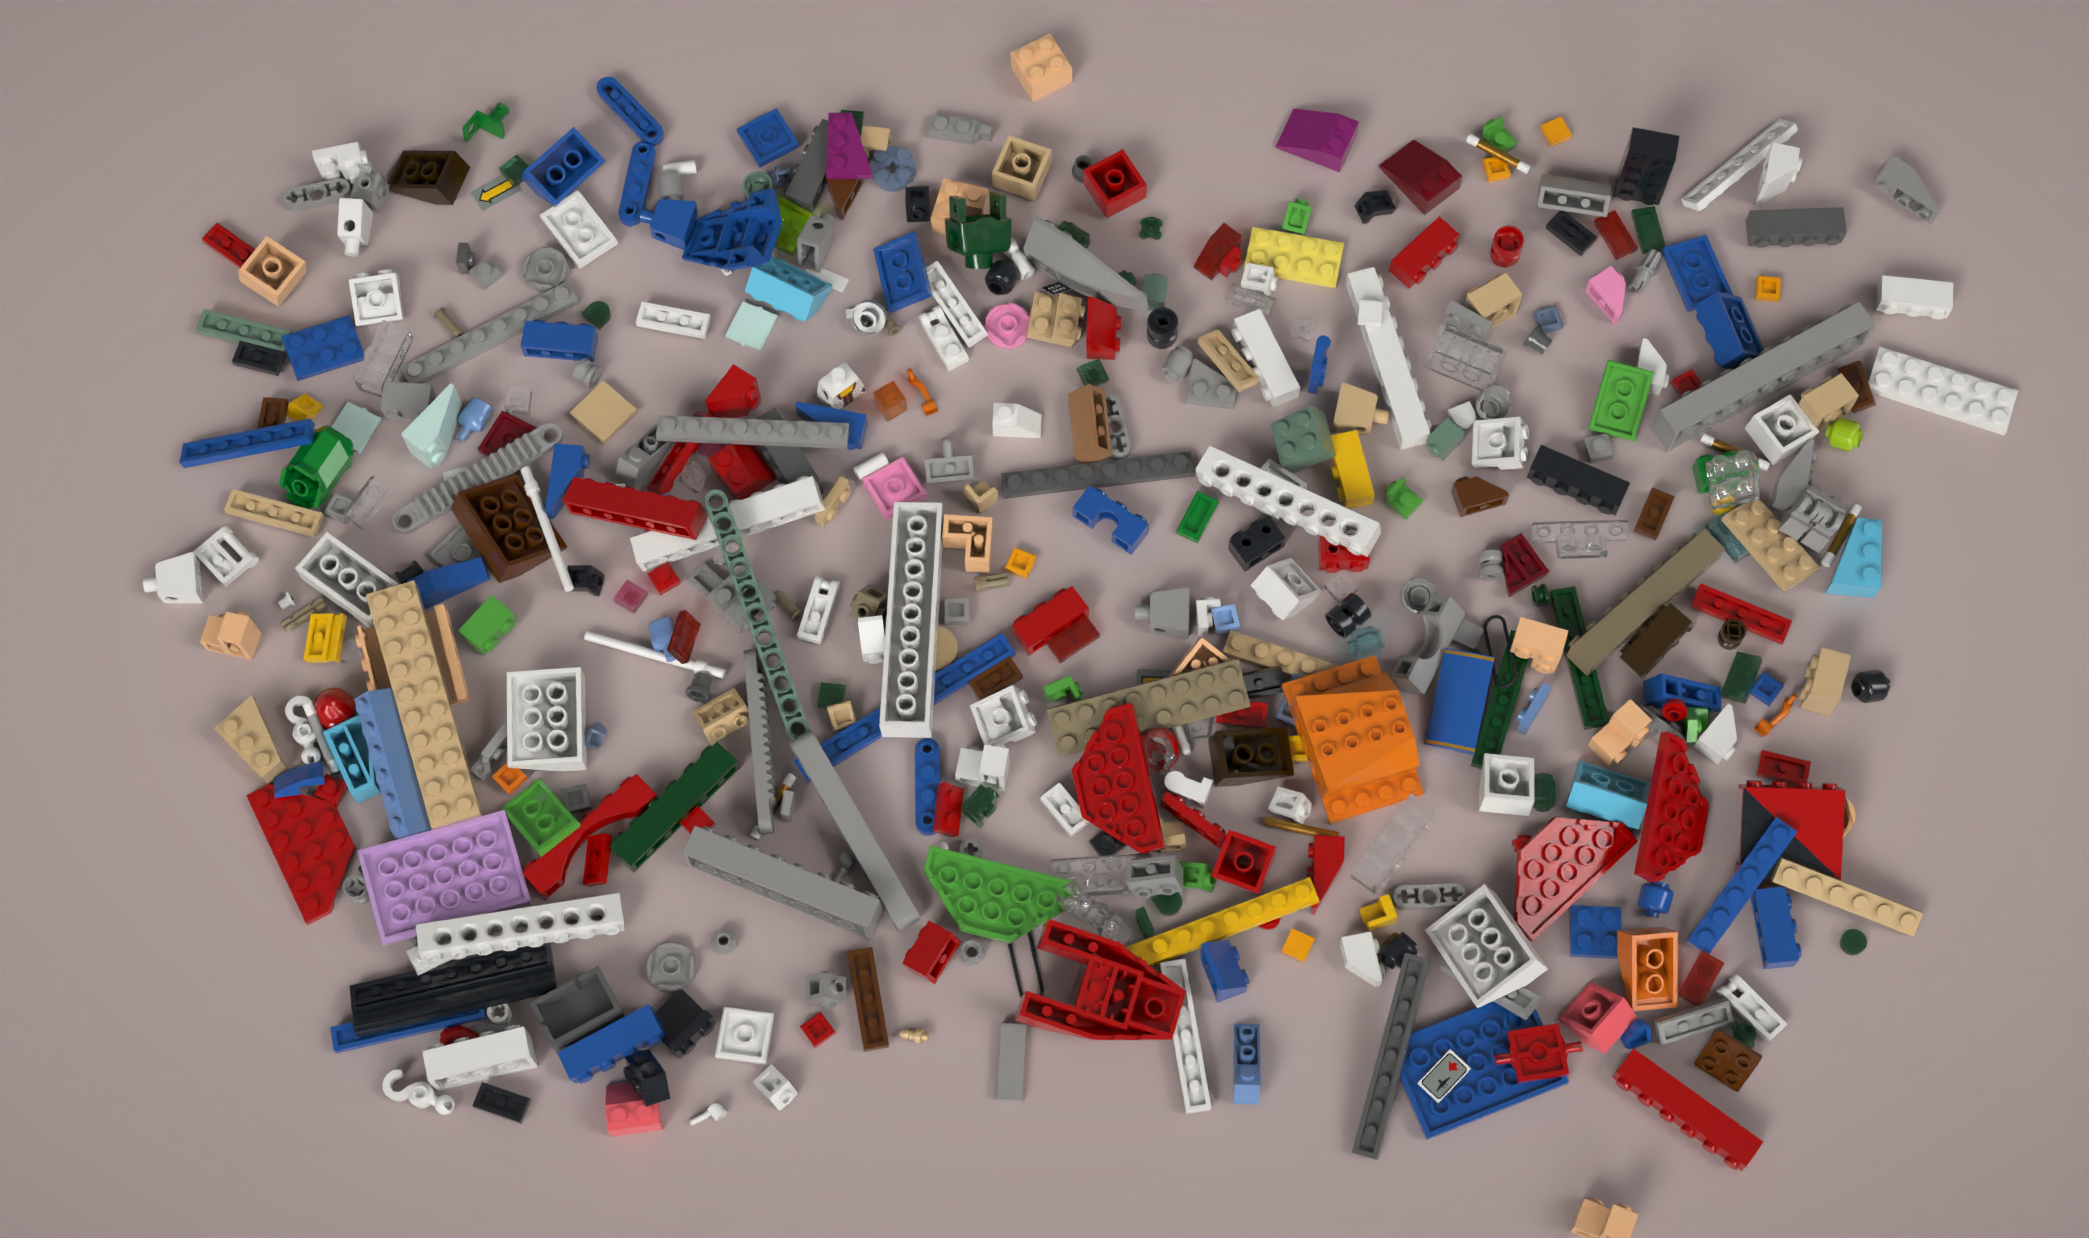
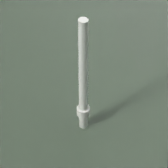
(532, 490)
(697, 666)

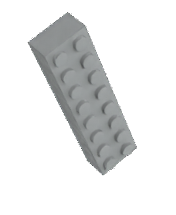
(783, 882)

